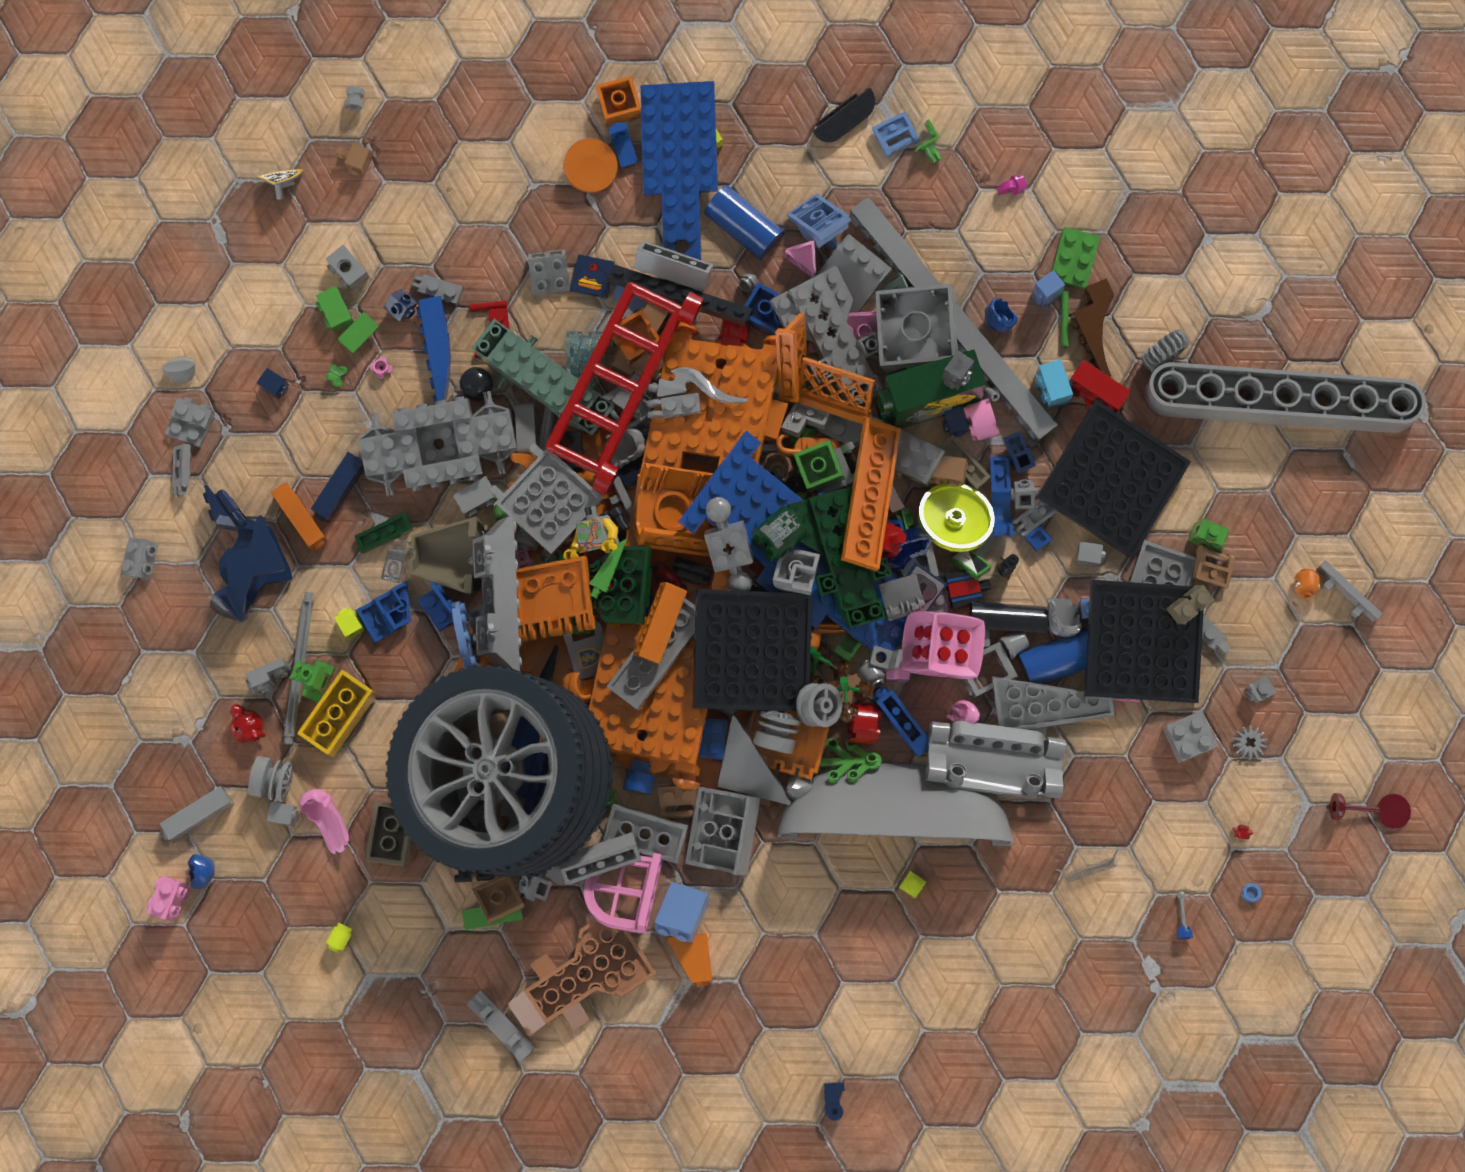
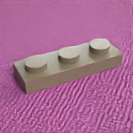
(975, 473)

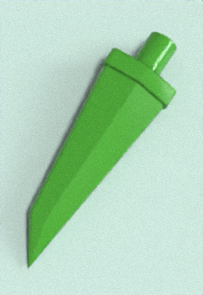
(604, 575)

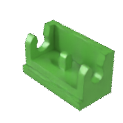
(358, 333)

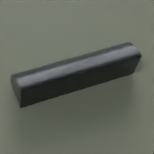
(1011, 616)

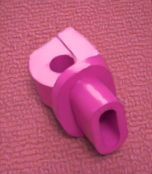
(1014, 185)

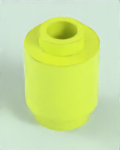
(339, 937)

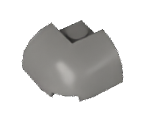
(796, 572)

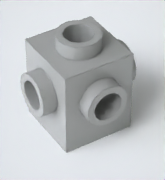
(1024, 494)
(534, 887)

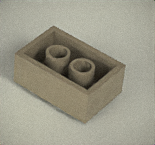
(387, 839)

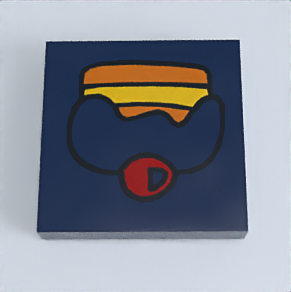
(591, 276)

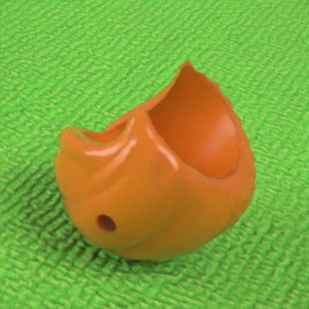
(580, 688)

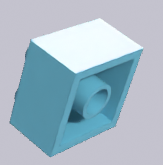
(1053, 385)

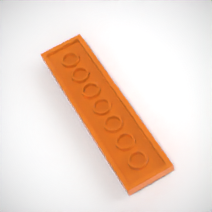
(871, 494)

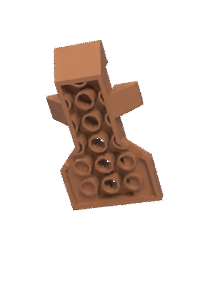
(562, 989)

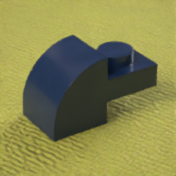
(1019, 454)

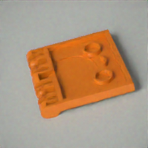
(554, 594)

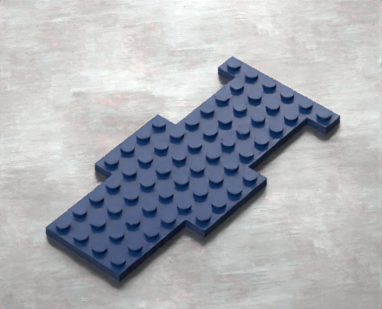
(753, 498)

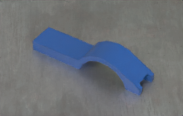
(1001, 495)

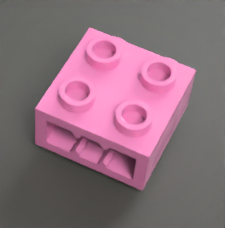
(167, 898)

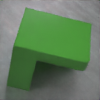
(847, 649)

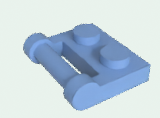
(892, 129)

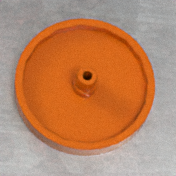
(590, 165)

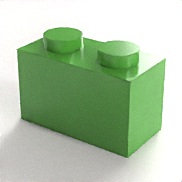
(334, 309)

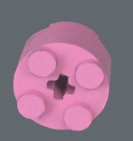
(982, 420)

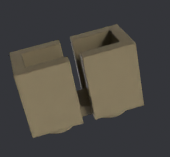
(1184, 609)

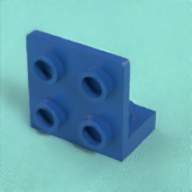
(437, 607)

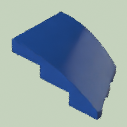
(386, 613)

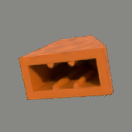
(694, 958)

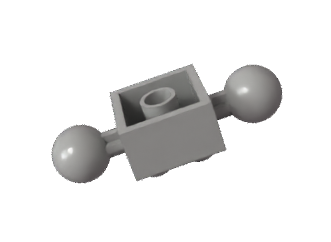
(735, 535)

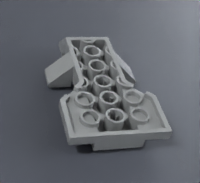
(837, 351)

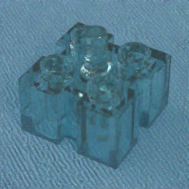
(579, 350)

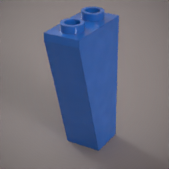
(900, 720)

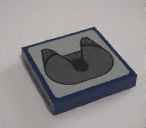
(929, 584)

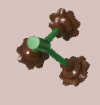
(823, 656)
(863, 693)

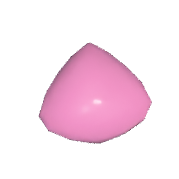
(964, 711)

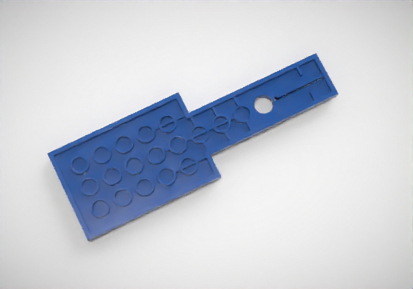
(679, 156)

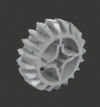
(1165, 350)

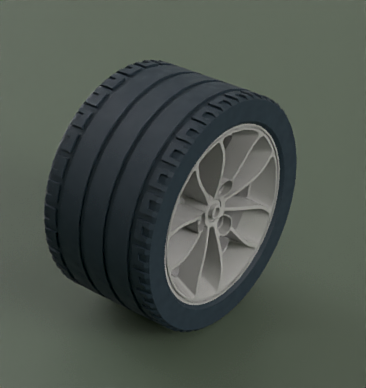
(426, 755)

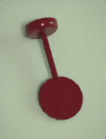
(1392, 809)

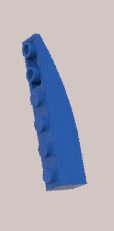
(436, 344)

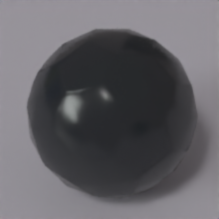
(475, 382)

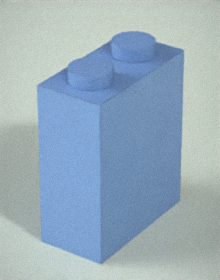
(681, 912)

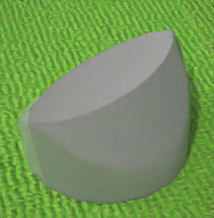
(180, 369)
(798, 786)

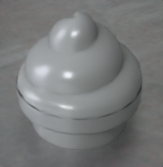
(748, 282)

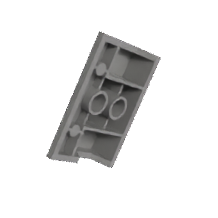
(722, 830)

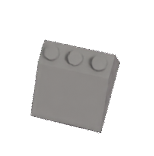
(859, 269)

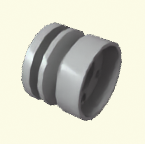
(776, 733)
(274, 780)

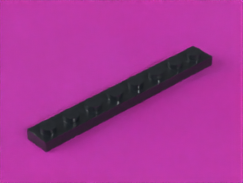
(712, 305)

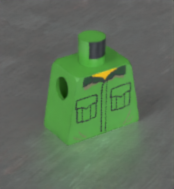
(1209, 535)

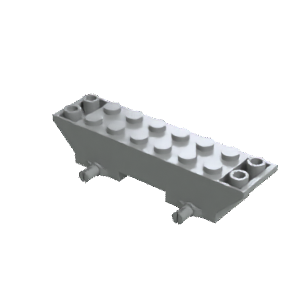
(497, 566)

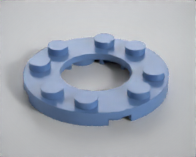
(464, 639)

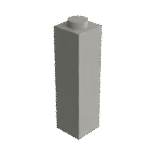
(196, 814)

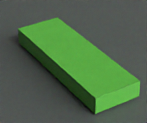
(475, 918)

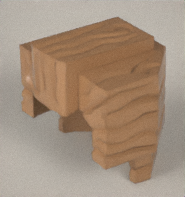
(780, 463)

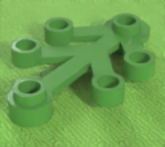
(847, 761)

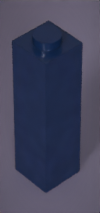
(338, 487)

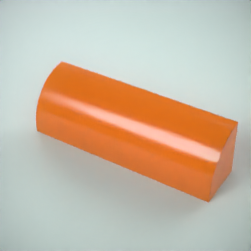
(660, 623)

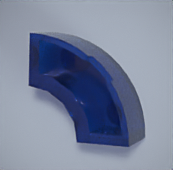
(916, 544)

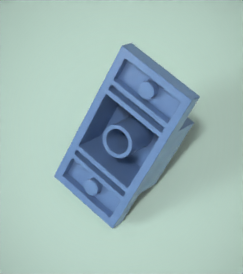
(820, 221)

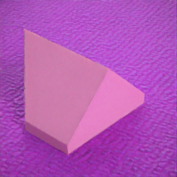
(803, 257)

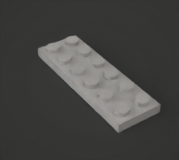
(639, 677)

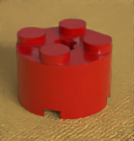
(864, 726)

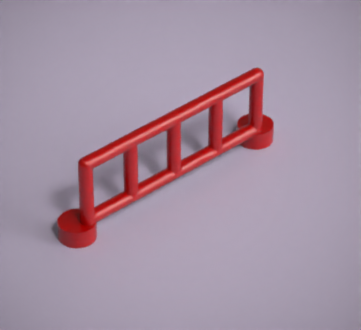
(605, 471)

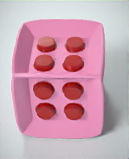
(943, 645)

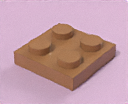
(498, 898)

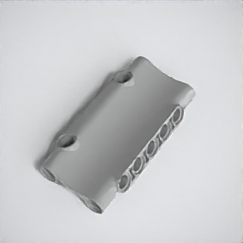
(995, 759)

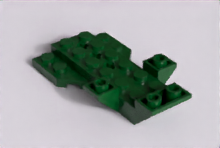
(847, 582)
(619, 603)

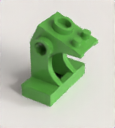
(315, 678)

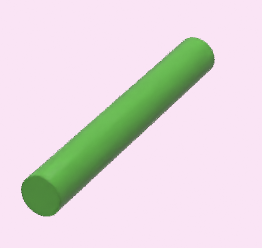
(1065, 319)

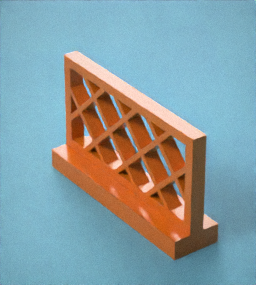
(790, 352)
(832, 403)

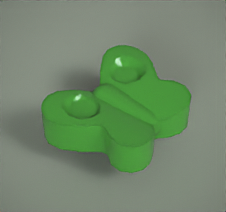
(335, 374)

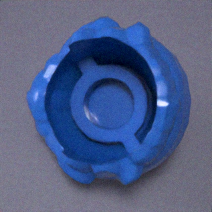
(999, 316)

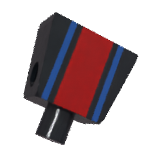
(964, 588)

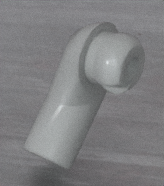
(990, 394)

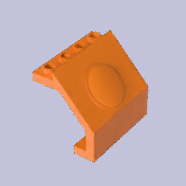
(660, 502)

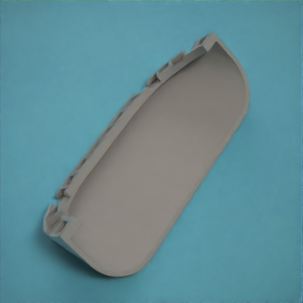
(895, 803)

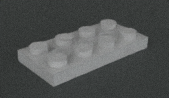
(656, 825)

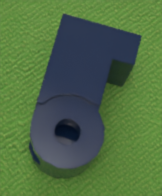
(832, 1100)

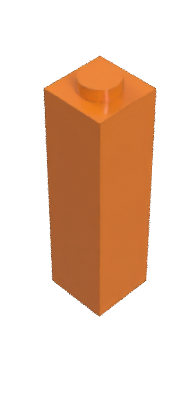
(299, 516)

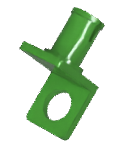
(928, 146)

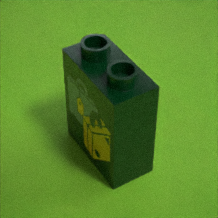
(921, 395)

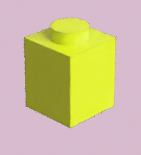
(349, 623)

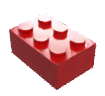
(1095, 385)

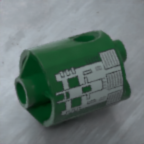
(779, 533)

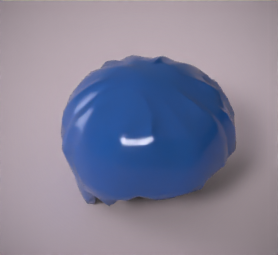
(201, 871)

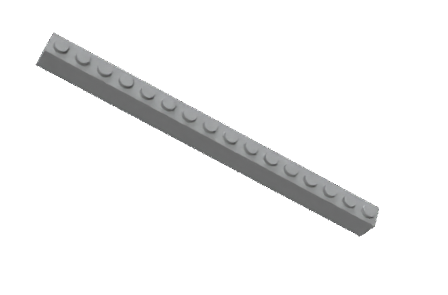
(994, 369)

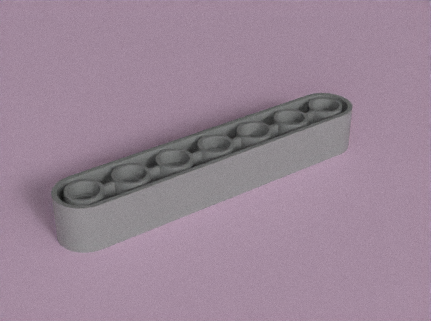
(1299, 386)

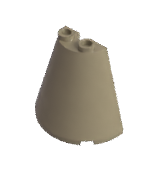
(444, 553)

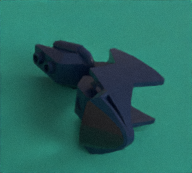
(250, 563)

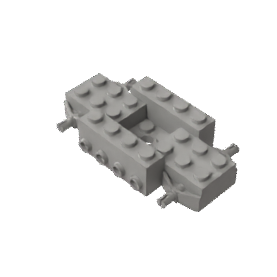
(411, 445)

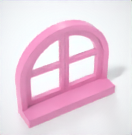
(646, 896)

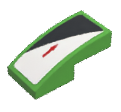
(971, 563)

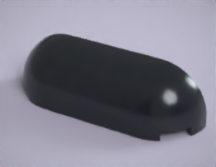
(845, 116)

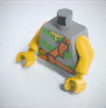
(593, 534)

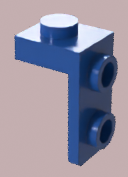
(622, 144)

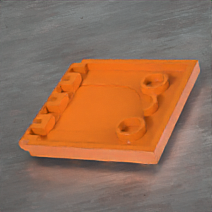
(807, 749)

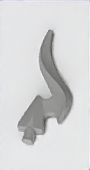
(689, 375)

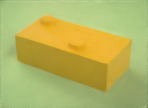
(337, 713)

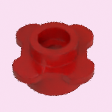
(1242, 832)

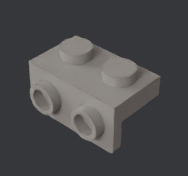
(139, 558)

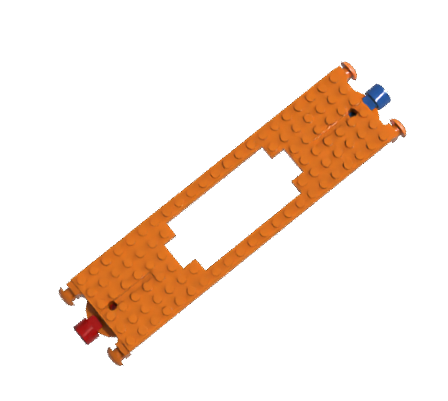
(666, 725)

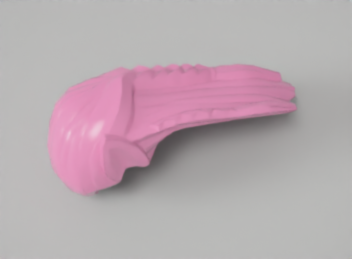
(321, 810)

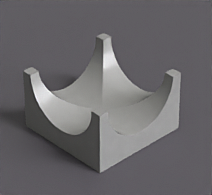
(915, 325)

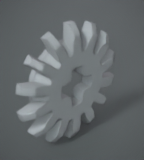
(1241, 742)

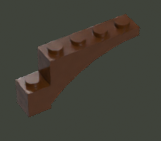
(1090, 322)

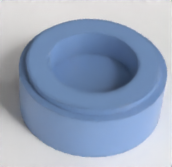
(1251, 892)

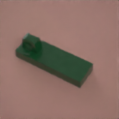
(383, 533)

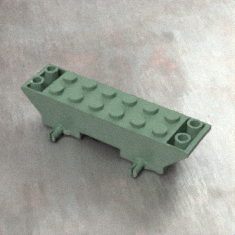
(536, 374)

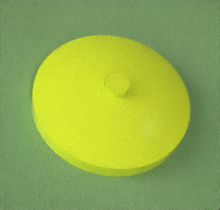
(956, 517)

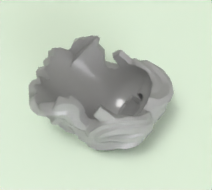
(629, 449)
(1062, 617)

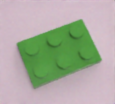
(1075, 257)

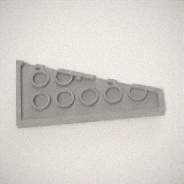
(1038, 705)

